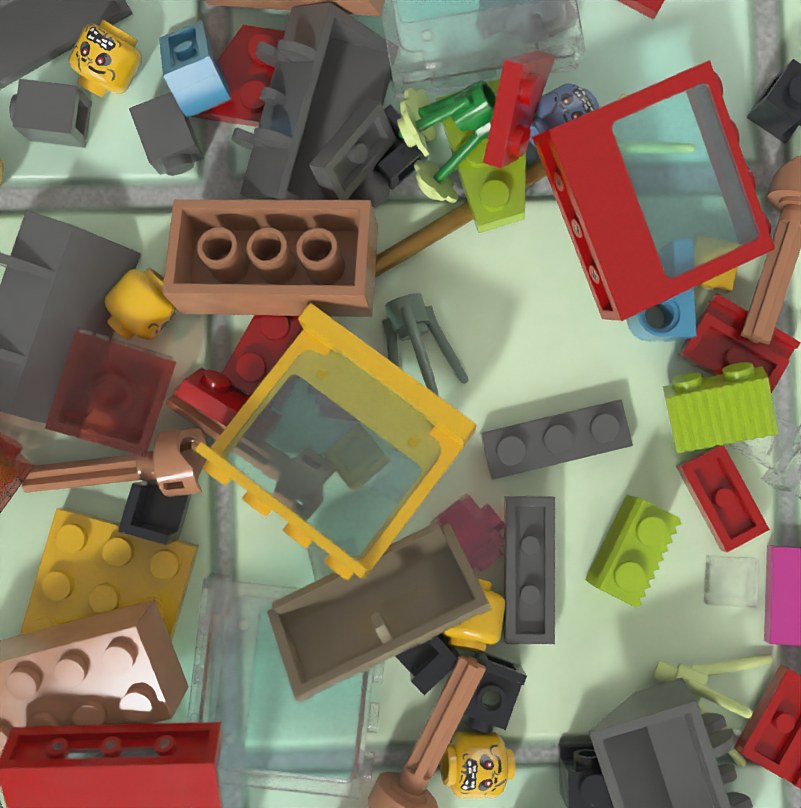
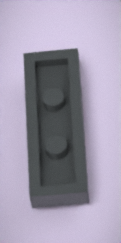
(556, 439)
(529, 569)

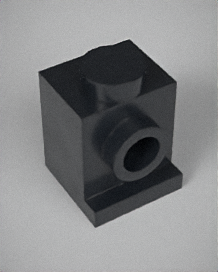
(780, 103)
(503, 678)
(581, 777)

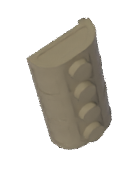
(351, 625)

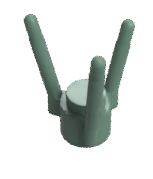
(409, 319)

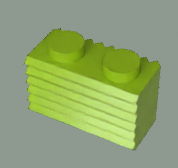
(720, 407)
(632, 550)

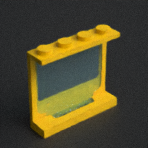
(338, 445)

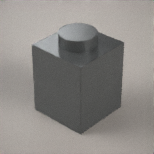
(51, 112)
(166, 135)

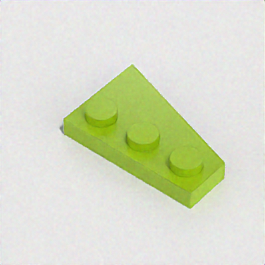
(492, 192)

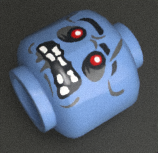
(562, 106)

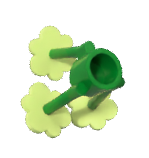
(469, 110)

